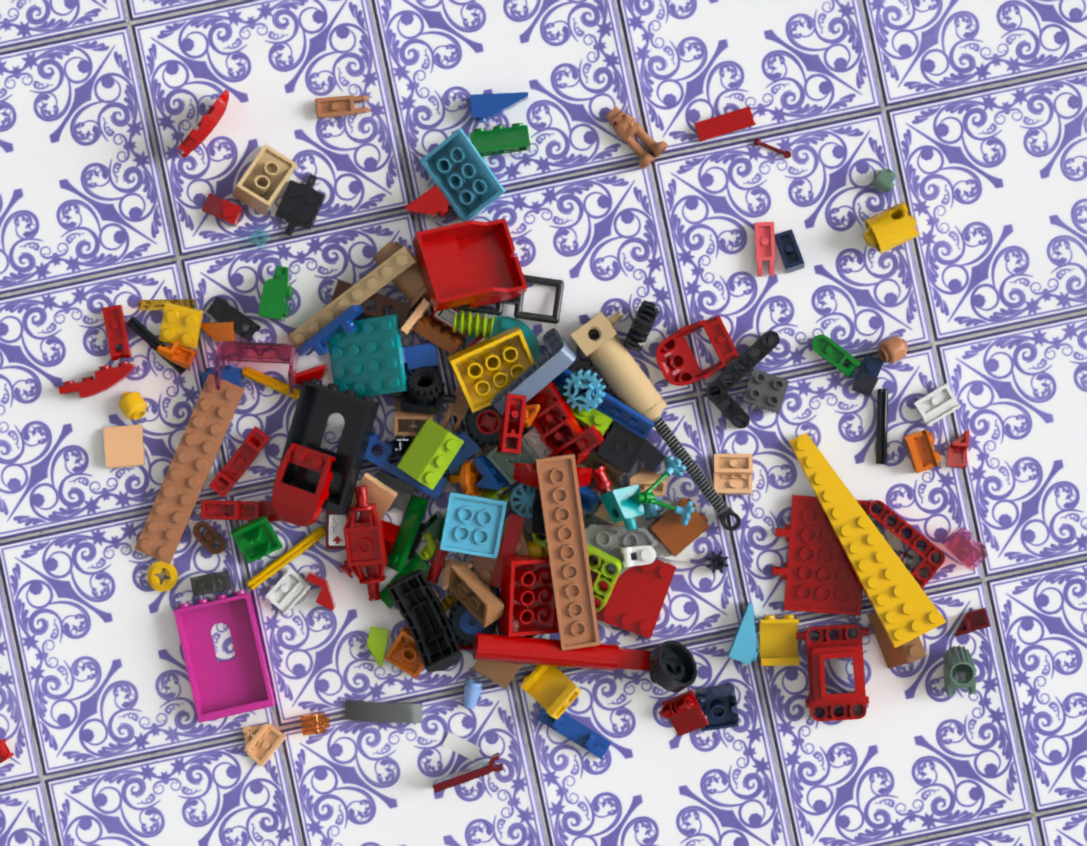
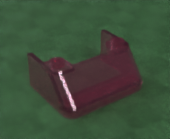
(256, 353)

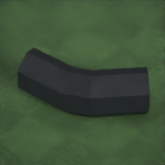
(426, 621)

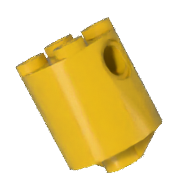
(890, 228)

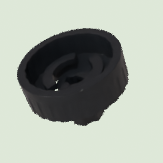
(665, 671)

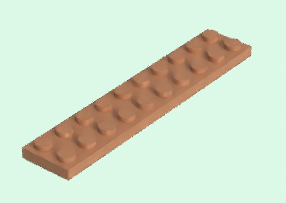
(189, 469)
(567, 551)

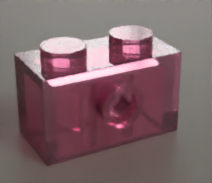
(965, 548)

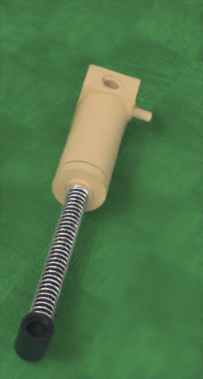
(637, 391)

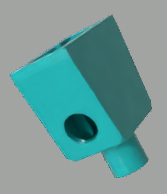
(623, 507)

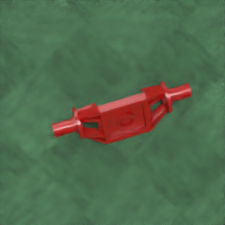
(365, 543)

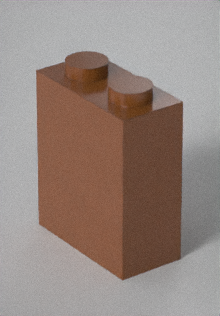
(673, 533)

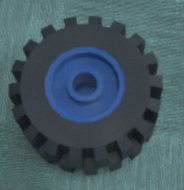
(466, 625)

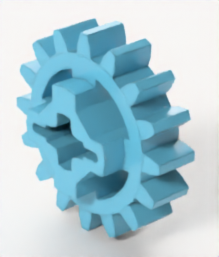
(589, 398)

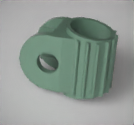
(958, 661)

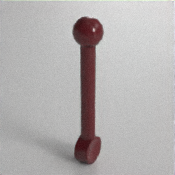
(787, 154)

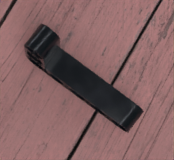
(737, 376)

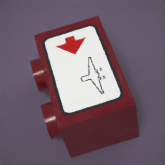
(334, 530)

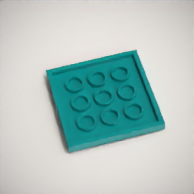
(369, 357)

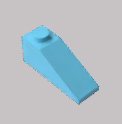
(744, 642)

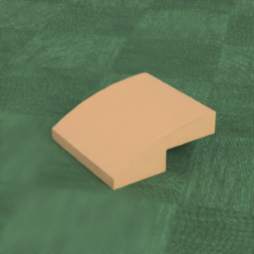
(124, 446)
(733, 474)

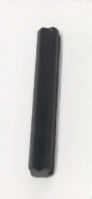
(151, 340)
(882, 426)

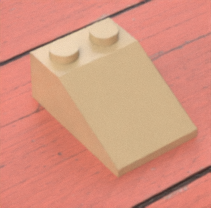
(264, 180)

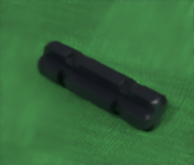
(417, 540)

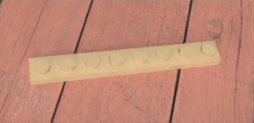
(354, 295)

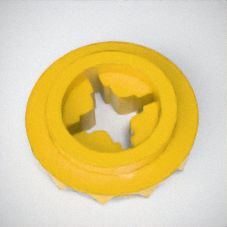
(154, 580)

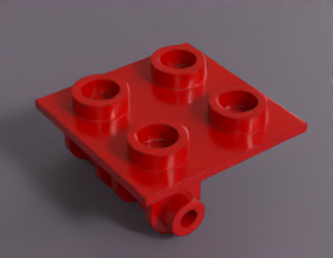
(684, 713)

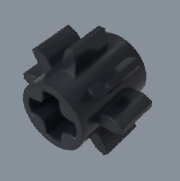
(715, 556)

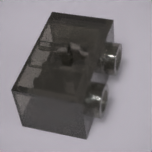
(212, 583)

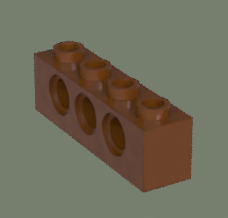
(400, 308)

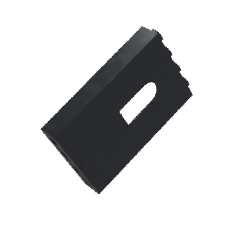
(308, 427)

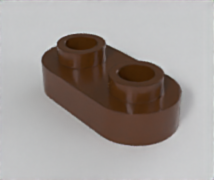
(209, 537)

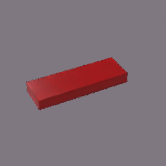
(724, 124)

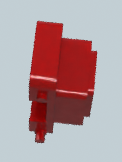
(828, 648)

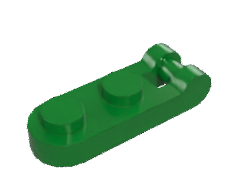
(834, 354)

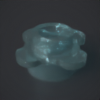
(265, 237)

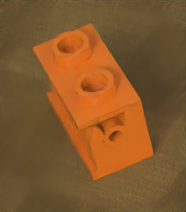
(921, 451)

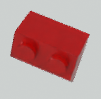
(430, 204)

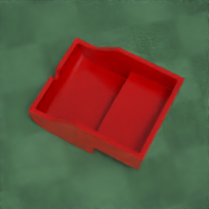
(469, 264)

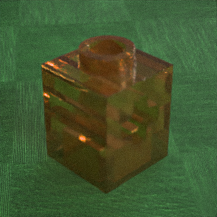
(314, 723)

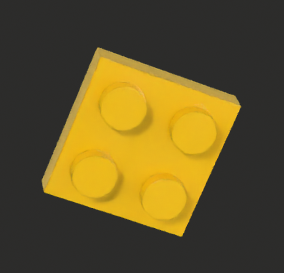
(181, 325)

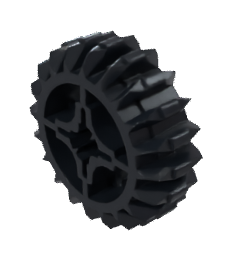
(641, 325)

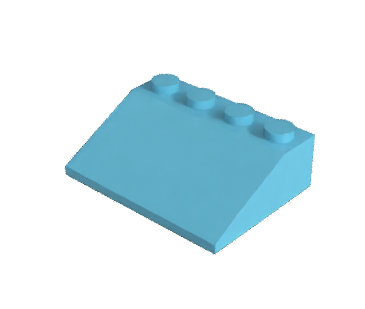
(462, 176)

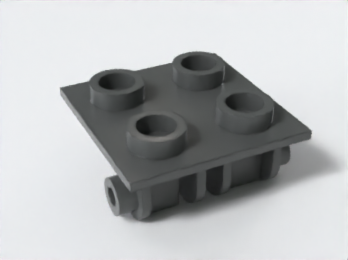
(765, 391)

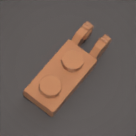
(340, 106)
(456, 409)

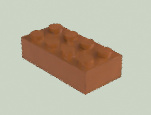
(439, 334)

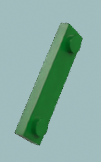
(407, 533)

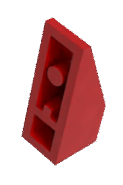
(512, 425)

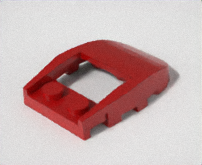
(205, 126)
(678, 361)
(296, 504)

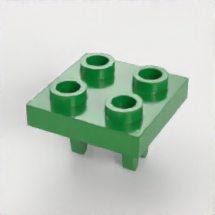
(256, 539)

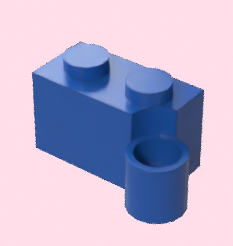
(420, 356)

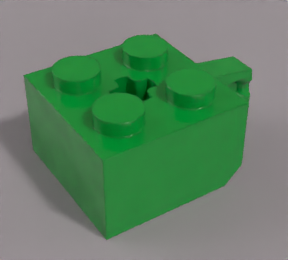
(276, 296)

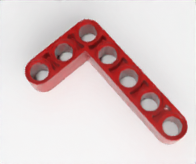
(910, 542)

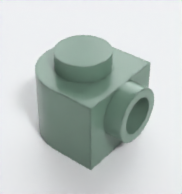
(884, 180)

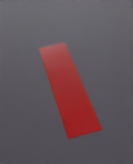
(508, 546)

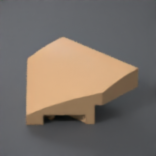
(262, 742)

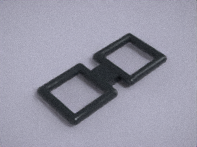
(518, 302)

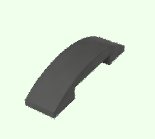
(383, 711)

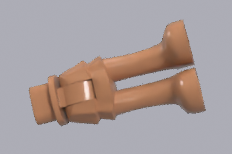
(626, 128)

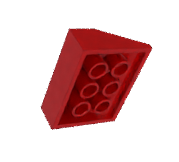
(527, 596)

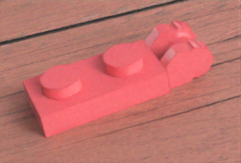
(764, 246)

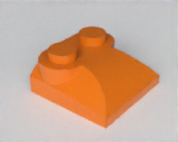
(405, 654)

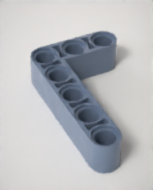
(541, 372)

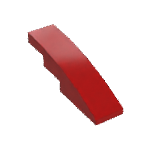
(237, 510)

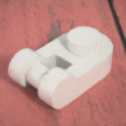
(645, 555)

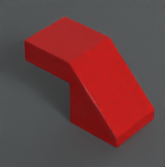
(325, 597)

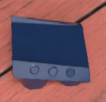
(718, 706)

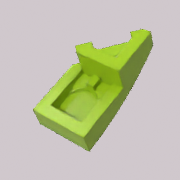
(377, 643)

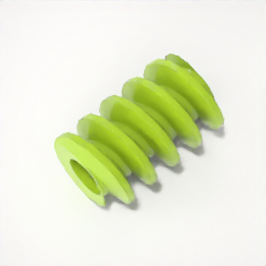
(473, 324)

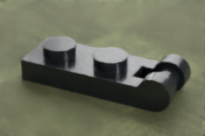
(226, 313)

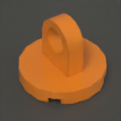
(468, 478)

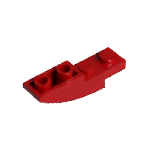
(105, 380)

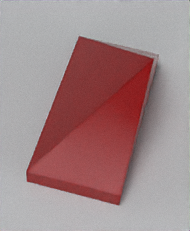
(316, 372)

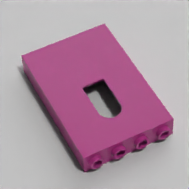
(232, 684)

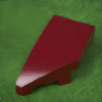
(973, 621)

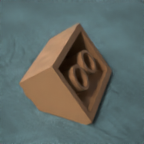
(475, 595)
(897, 656)

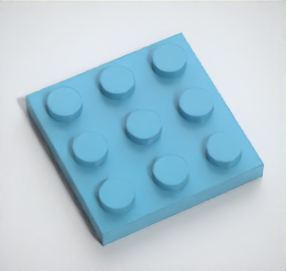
(473, 525)

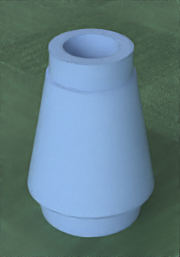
(472, 691)

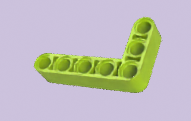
(601, 568)

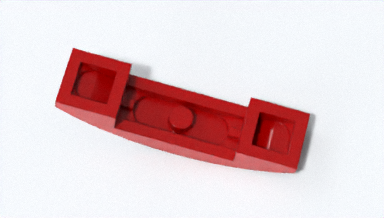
(240, 462)
(527, 475)

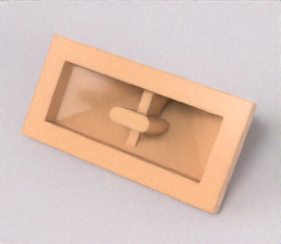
(646, 479)
(446, 574)

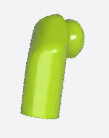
(430, 547)

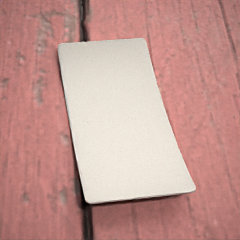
(461, 746)

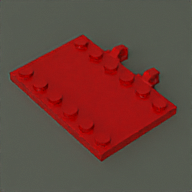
(816, 567)
(636, 597)

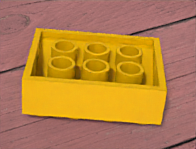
(490, 366)

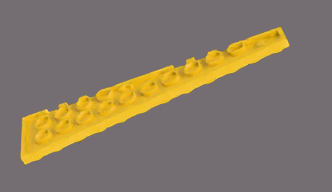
(888, 584)

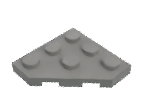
(612, 538)

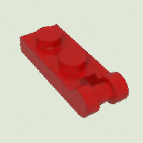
(116, 332)

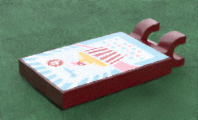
(468, 774)

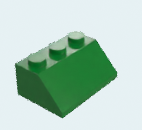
(501, 139)

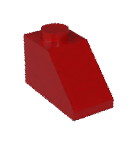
(223, 209)

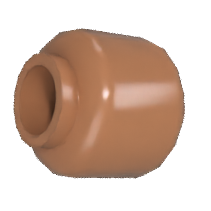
(892, 349)

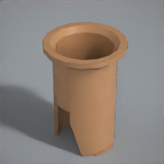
(410, 281)

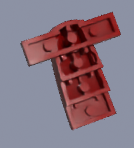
(560, 428)

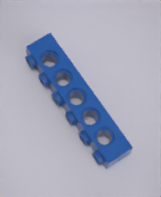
(383, 462)

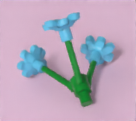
(653, 505)

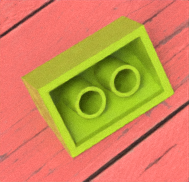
(430, 453)

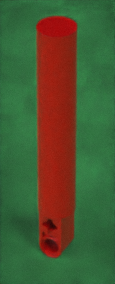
(549, 652)

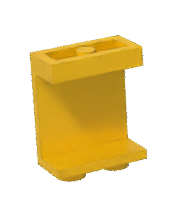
(778, 641)
(551, 689)

